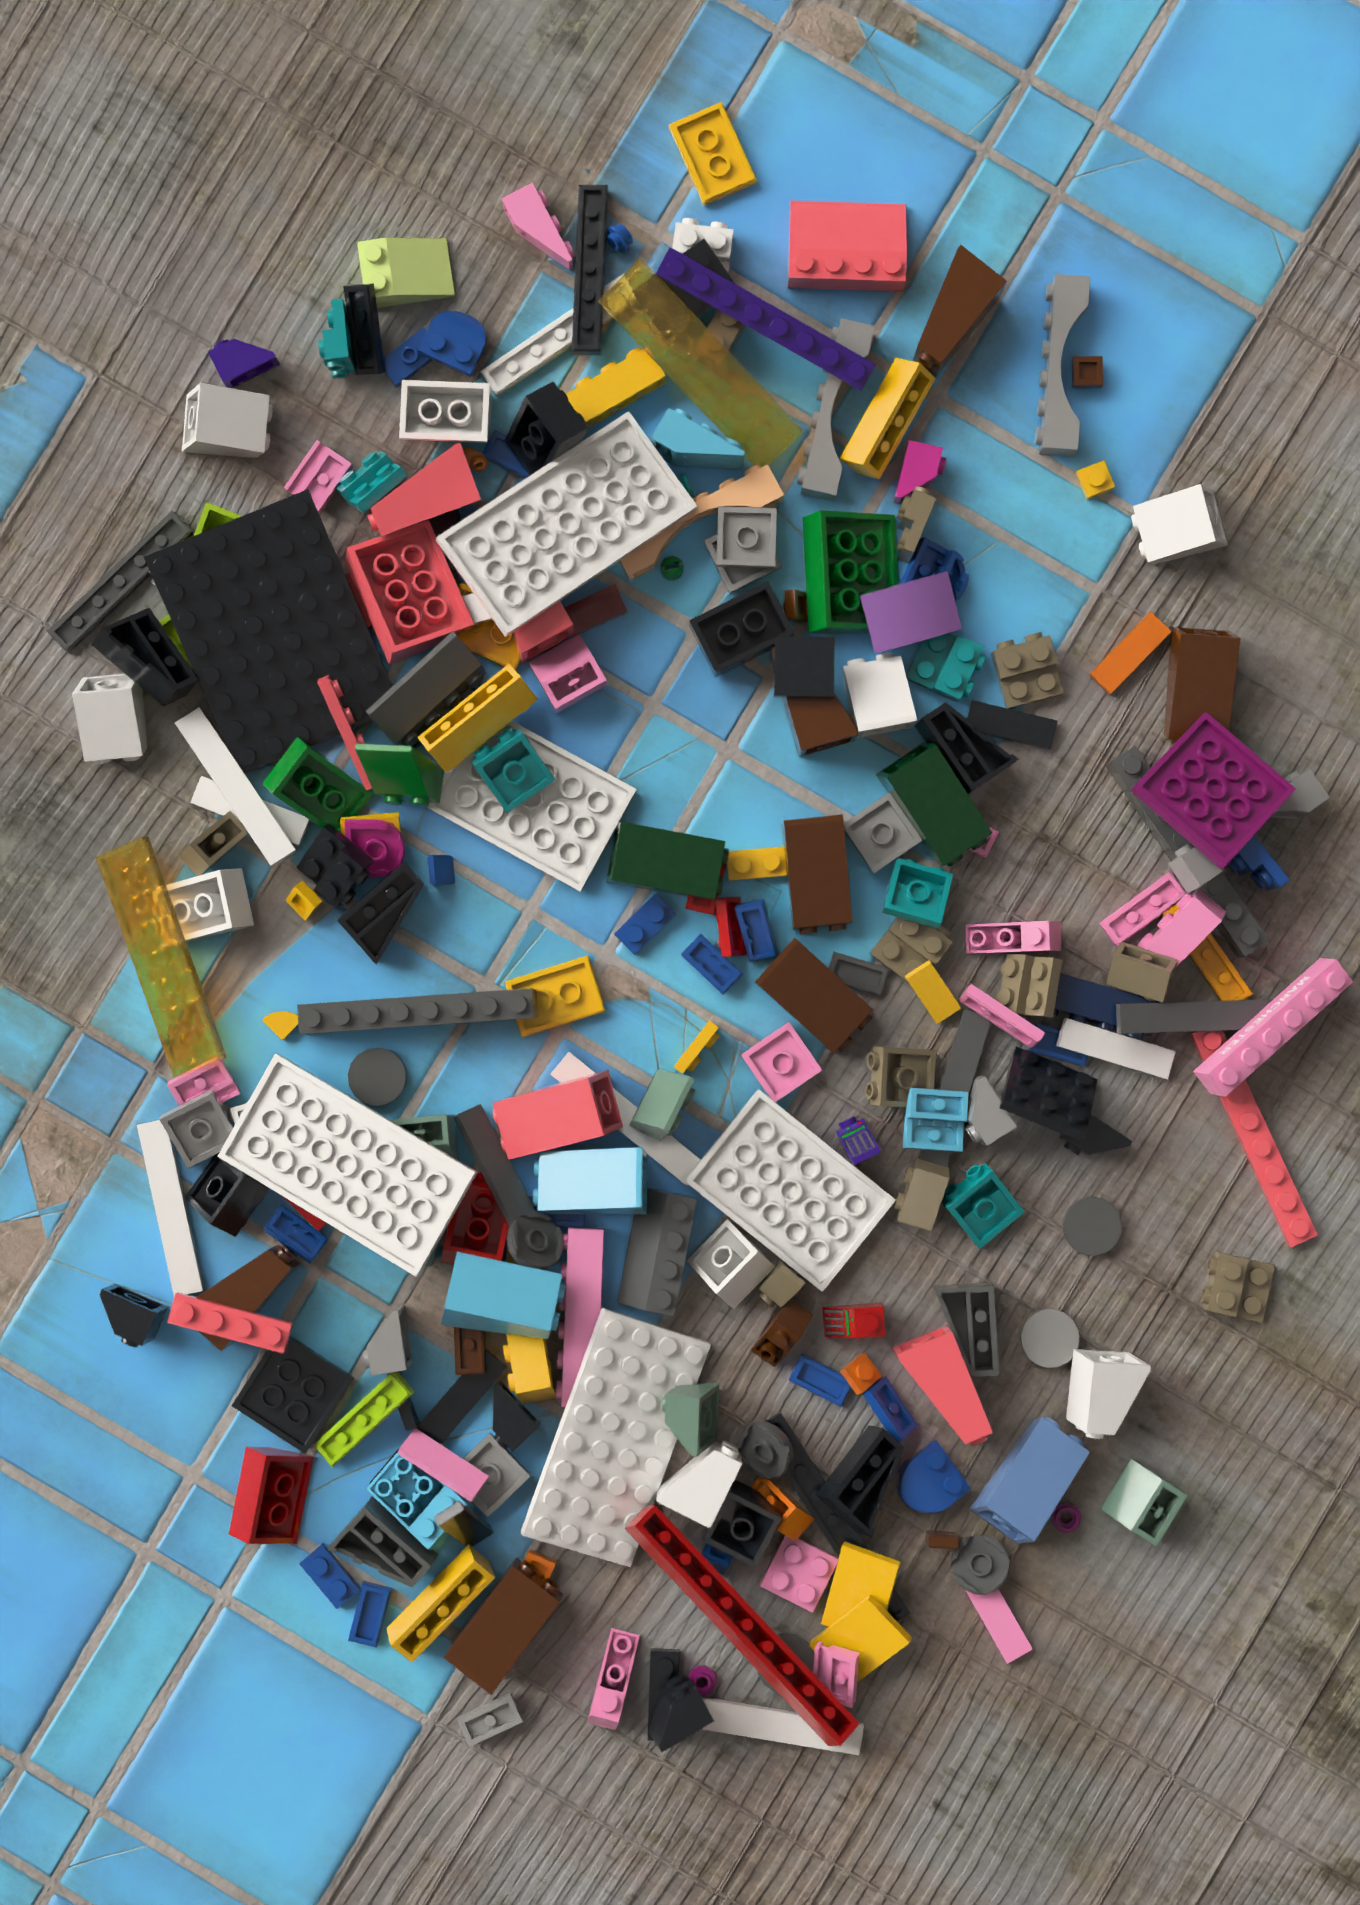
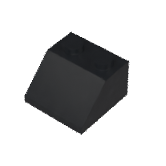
(225, 1196)
(132, 1315)
(743, 1524)
(678, 1713)

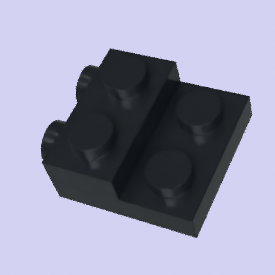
(335, 866)

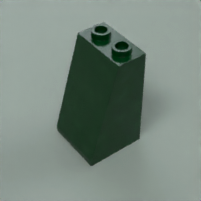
(935, 803)
(666, 861)

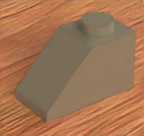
(213, 843)
(780, 1285)

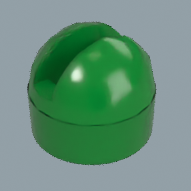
(674, 573)

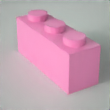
(1186, 927)

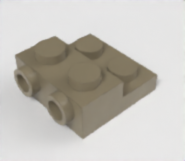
(914, 515)
(1027, 670)
(910, 945)
(1030, 984)
(896, 1072)
(1237, 1286)

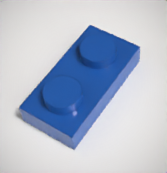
(645, 924)
(890, 1409)
(330, 1575)

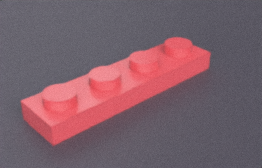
(344, 719)
(230, 1322)

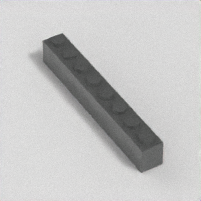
(1238, 924)
(417, 1011)

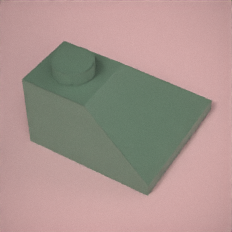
(693, 1415)

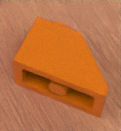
(794, 1516)

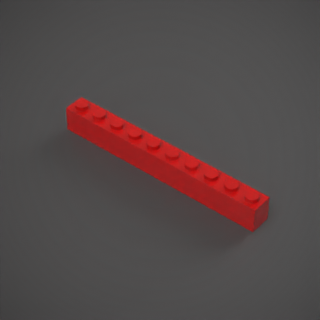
(742, 1626)

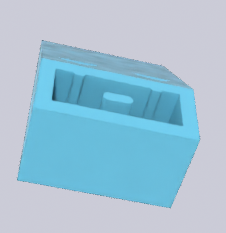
(694, 446)
(415, 1499)

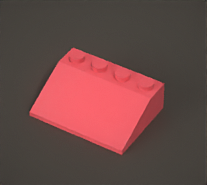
(847, 246)
(407, 590)

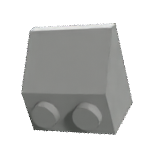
(984, 1117)
(390, 1346)

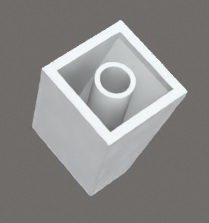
(226, 422)
(1179, 525)
(878, 695)
(110, 718)
(1103, 1389)
(702, 1483)

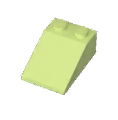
(406, 269)

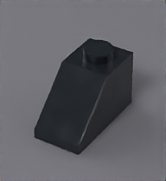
(1098, 1139)
(511, 1419)

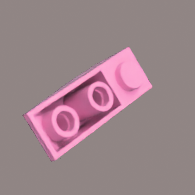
(532, 221)
(1013, 937)
(613, 1679)

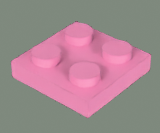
(781, 1062)
(799, 1572)

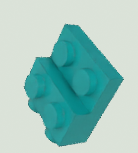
(336, 342)
(370, 481)
(946, 665)
(512, 769)
(917, 893)
(981, 1205)

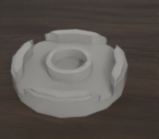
(1049, 1337)

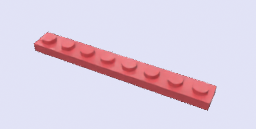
(1261, 1151)

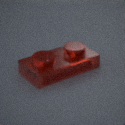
(596, 609)

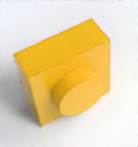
(1095, 479)
(303, 900)

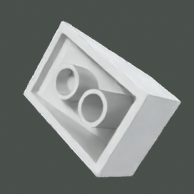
(211, 903)

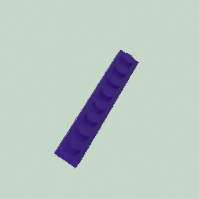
(765, 318)

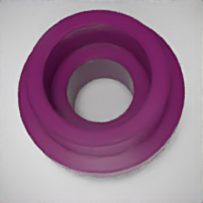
(1070, 1525)
(709, 1674)

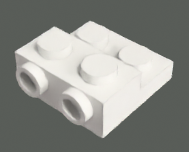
(718, 237)

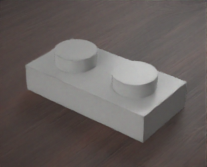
(490, 1719)

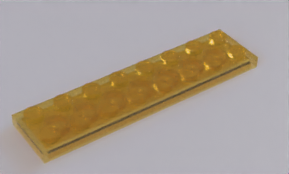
(700, 364)
(161, 956)

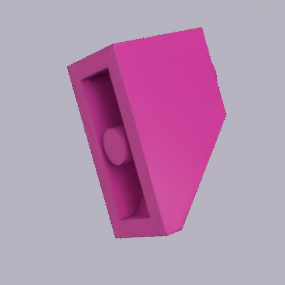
(919, 468)

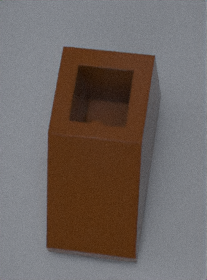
(782, 1332)

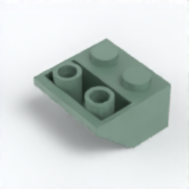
(661, 1103)
(436, 1130)
(1143, 1502)

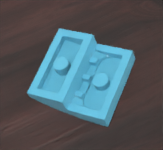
(935, 1120)

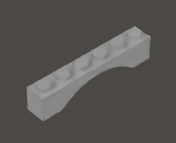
(1059, 423)
(823, 466)
(1195, 869)

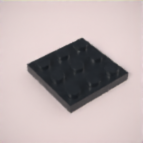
(1049, 1093)
(293, 1393)

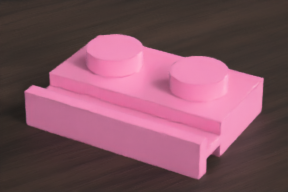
(319, 473)
(203, 1079)
(837, 1671)

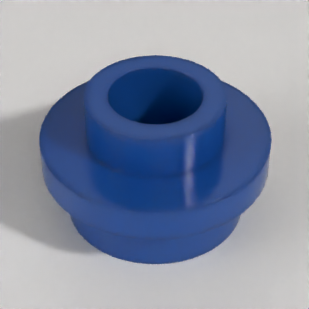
(619, 238)

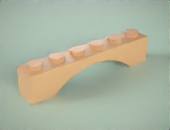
(755, 489)

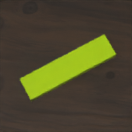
(364, 1418)

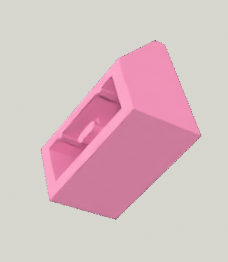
(568, 673)

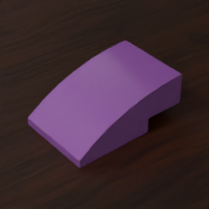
(911, 612)

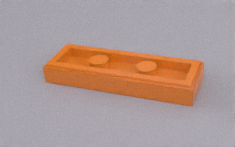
(1130, 653)

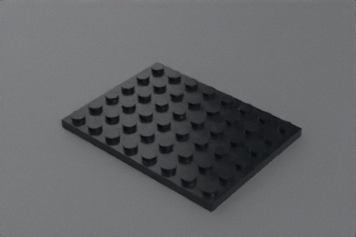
(265, 620)

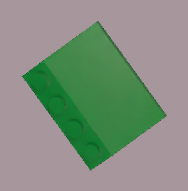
(844, 559)

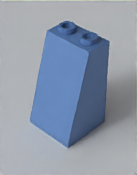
(1031, 1481)

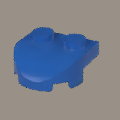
(454, 341)
(932, 559)
(930, 1480)

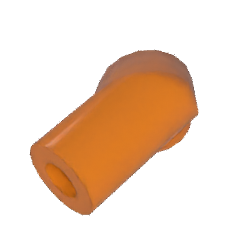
(475, 459)

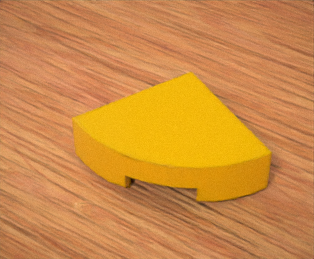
(282, 1023)

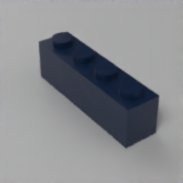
(1093, 1002)

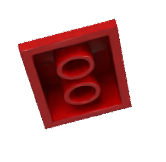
(476, 1225)

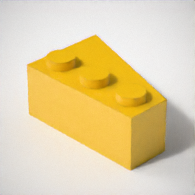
(530, 1368)

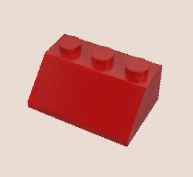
(270, 1496)

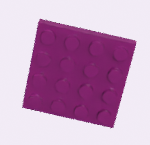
(1213, 790)

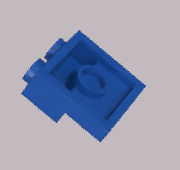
(1257, 859)

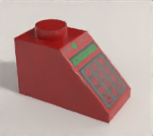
(854, 1320)

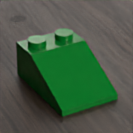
(401, 774)
(316, 786)

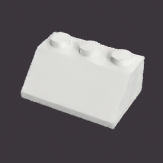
(445, 411)

